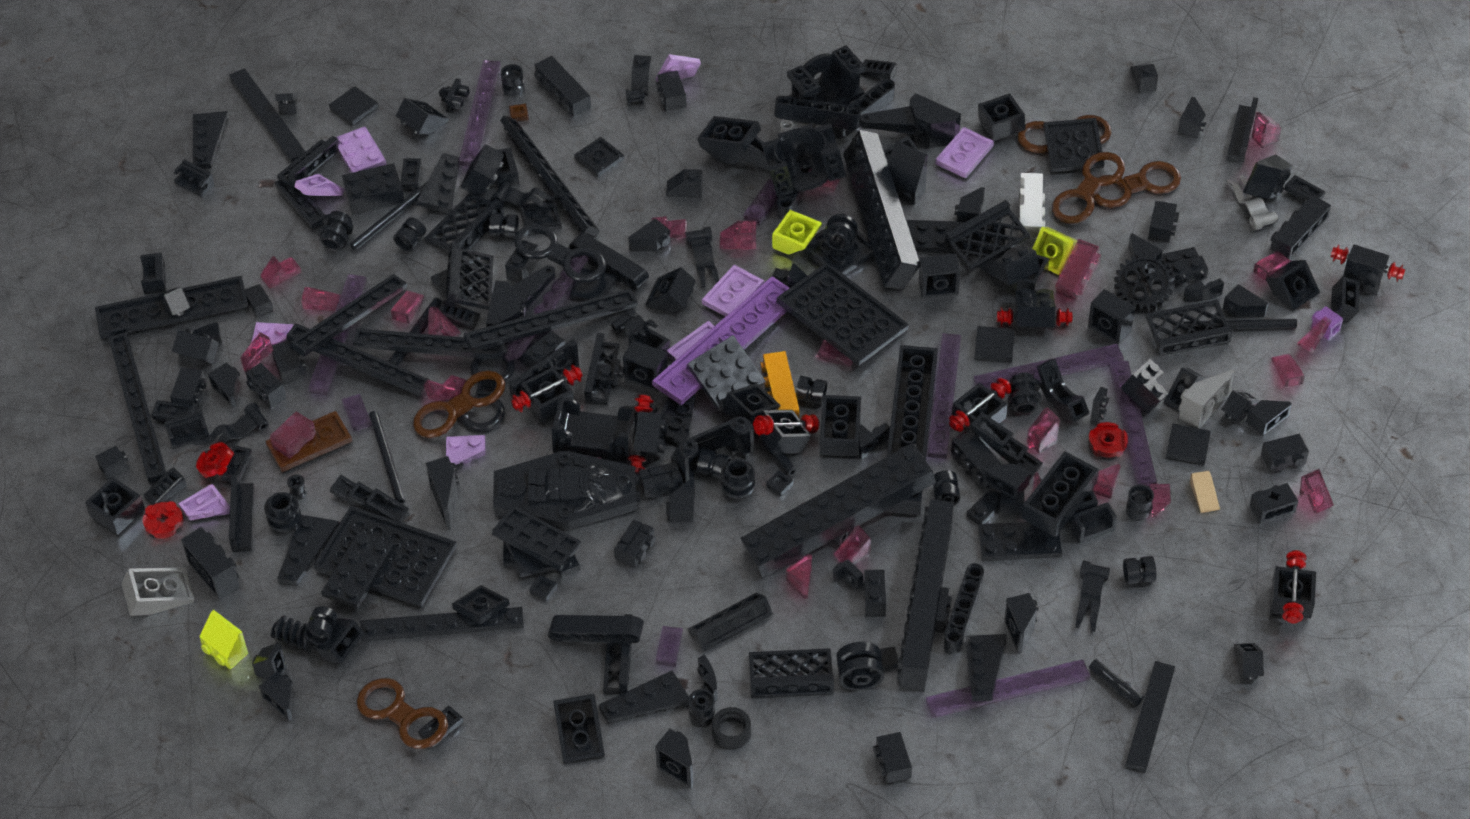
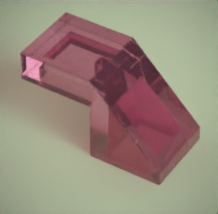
(445, 391)

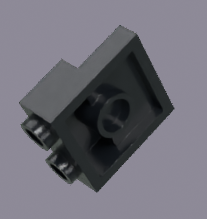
(1186, 265)

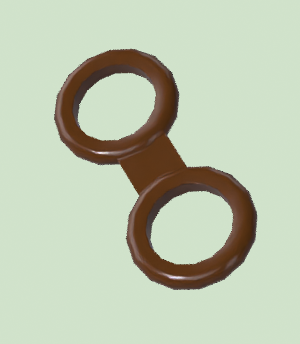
(1039, 125)
(1138, 182)
(1088, 188)
(459, 405)
(402, 713)

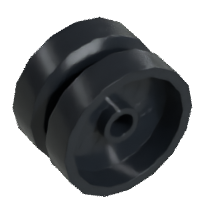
(860, 666)

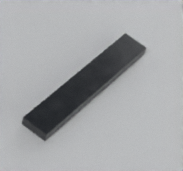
(1150, 716)

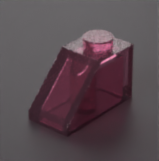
(1265, 130)
(739, 236)
(1043, 431)

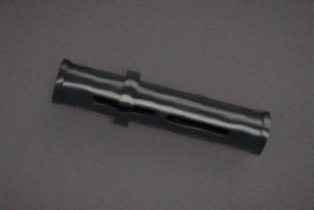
(1134, 696)

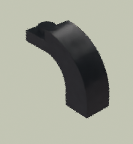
(1066, 403)

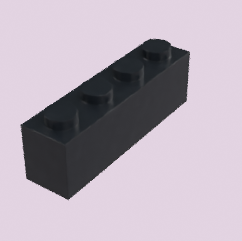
(562, 86)
(1300, 226)

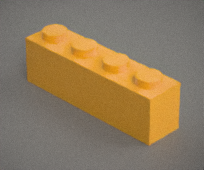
(779, 380)

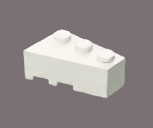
(1030, 203)

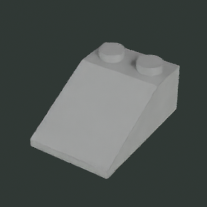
(1205, 398)
(156, 590)

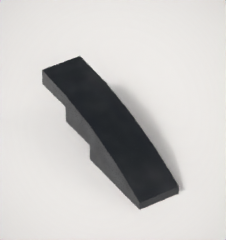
(1004, 444)
(368, 499)

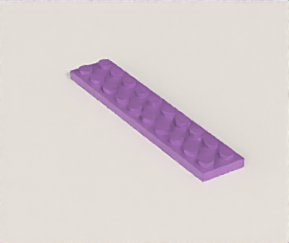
(744, 322)

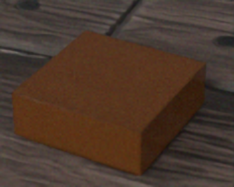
(519, 112)

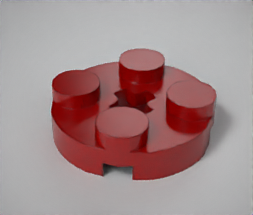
(1108, 449)
(215, 460)
(160, 510)

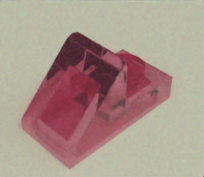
(277, 272)
(438, 320)
(1316, 491)

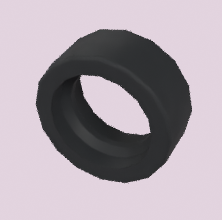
(726, 714)

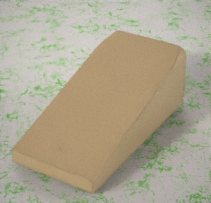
(1204, 491)

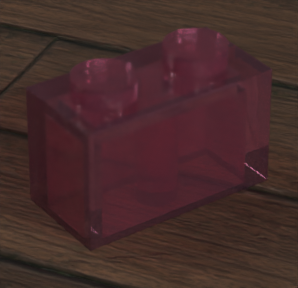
(293, 434)

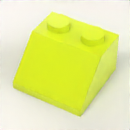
(794, 232)
(1055, 247)
(223, 640)

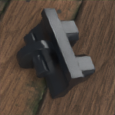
(452, 95)

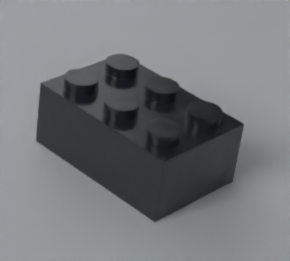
(373, 188)
(840, 425)
(211, 563)

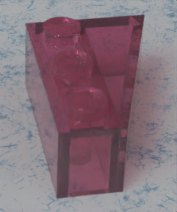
(1078, 270)

